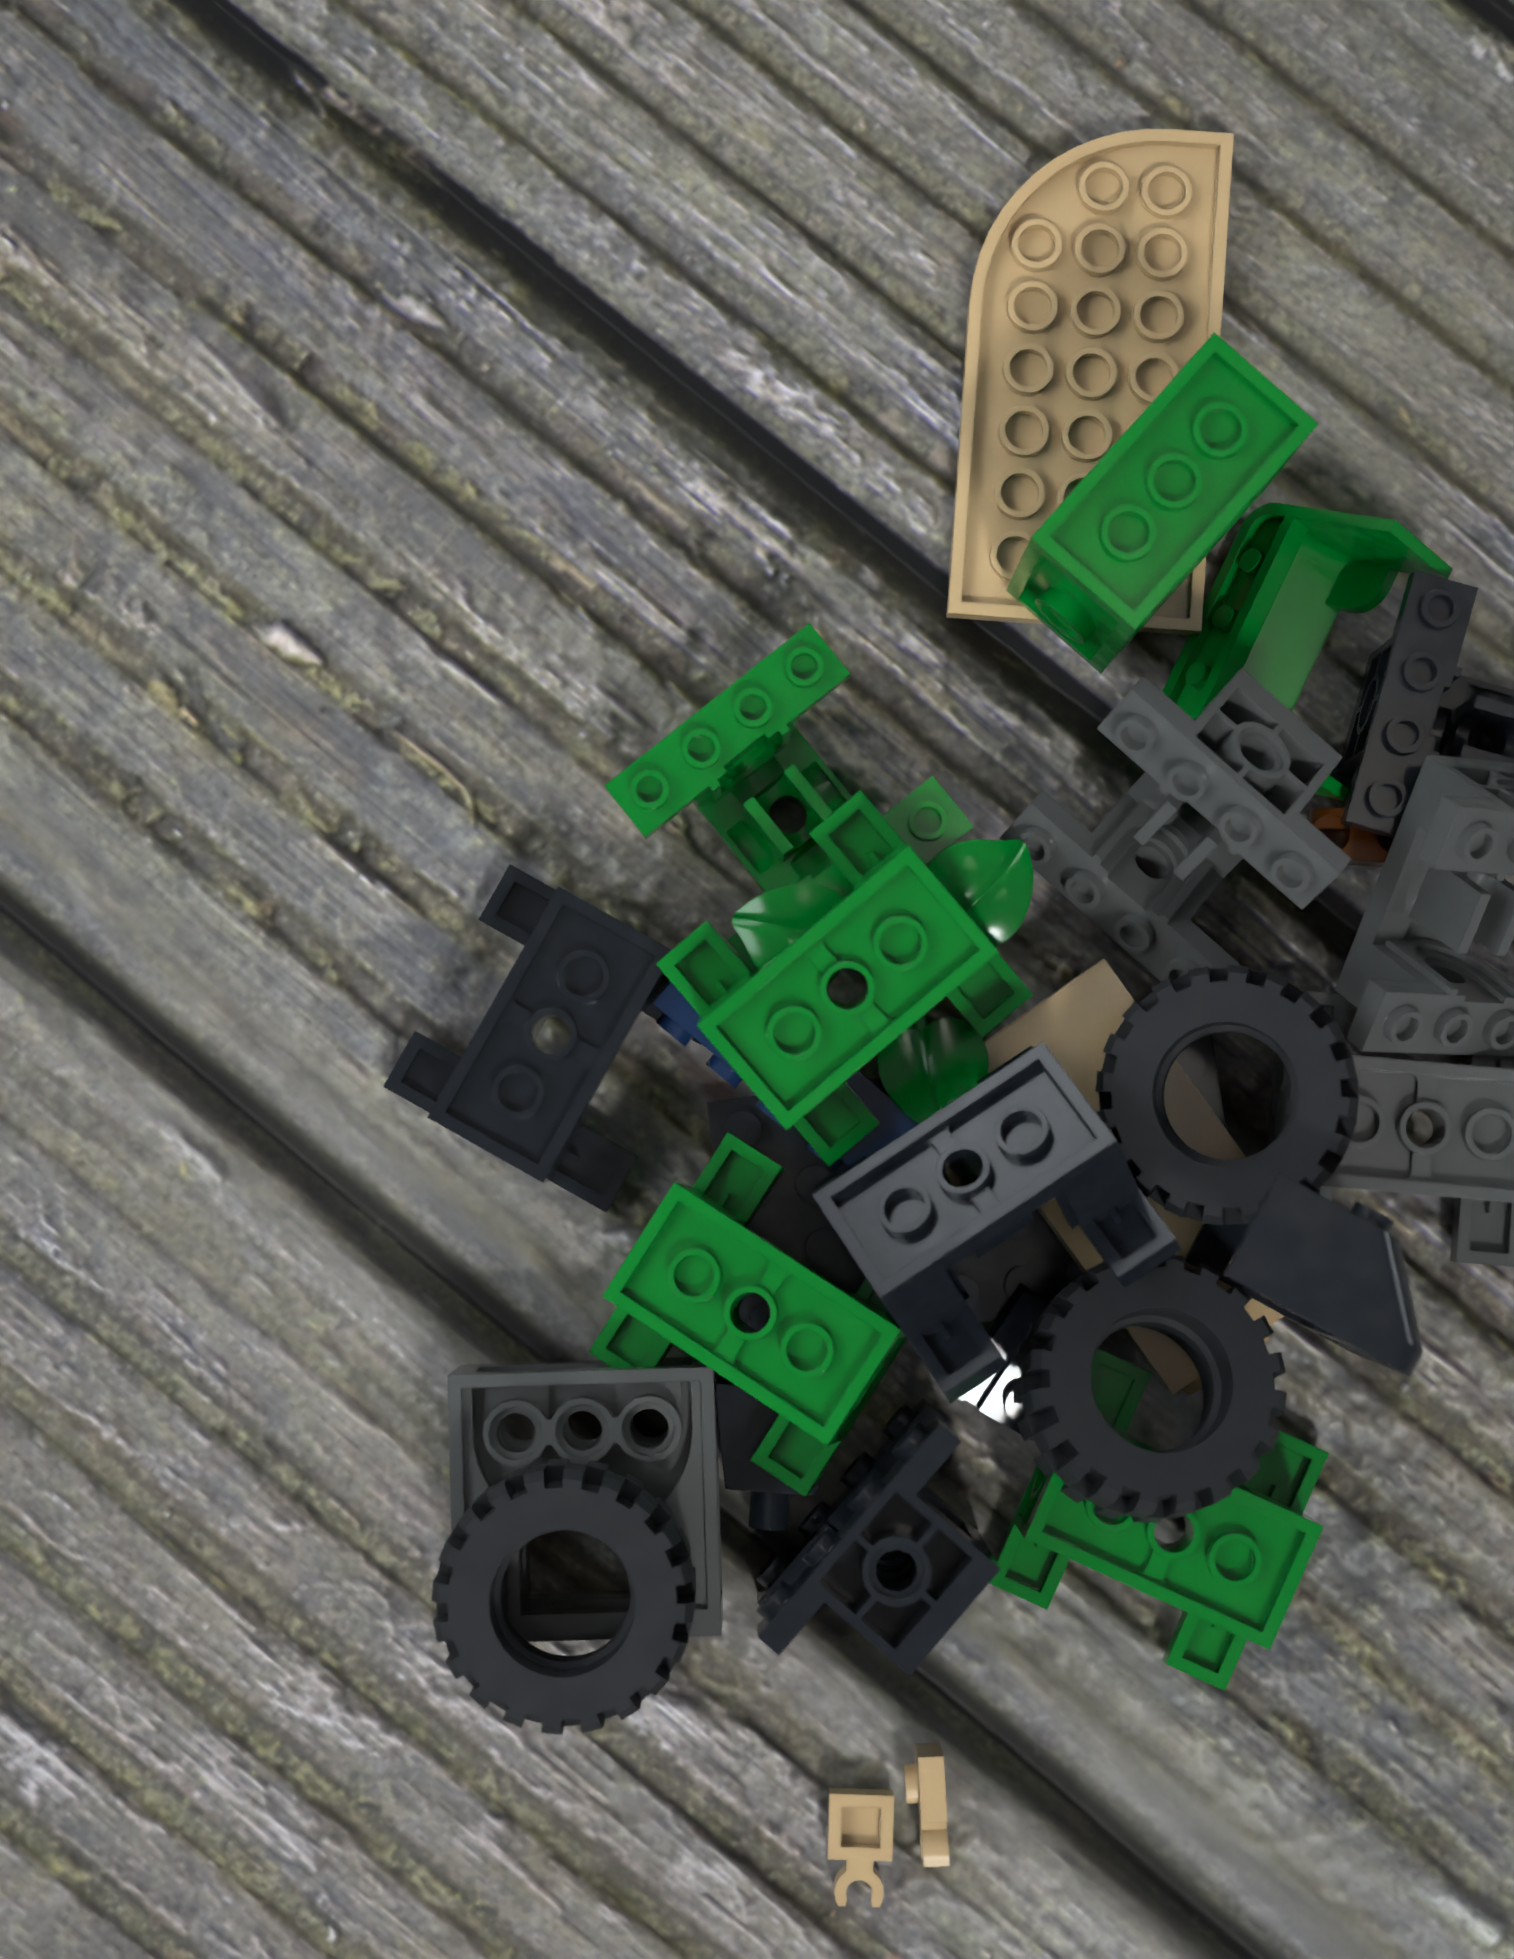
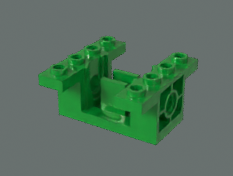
(748, 756)
(895, 930)
(686, 1287)
(1226, 1571)

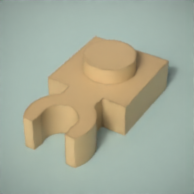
(927, 1787)
(860, 1834)

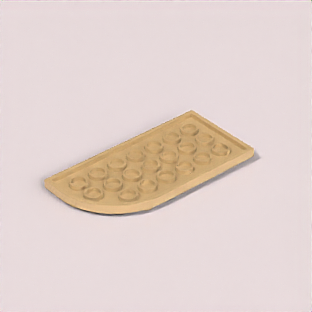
(1074, 324)

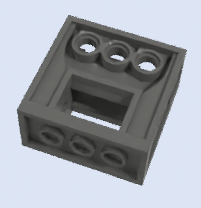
(673, 1465)

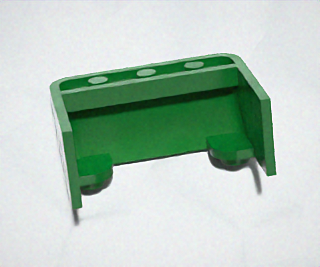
(1281, 596)

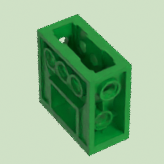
(1158, 502)

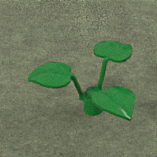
(947, 1057)

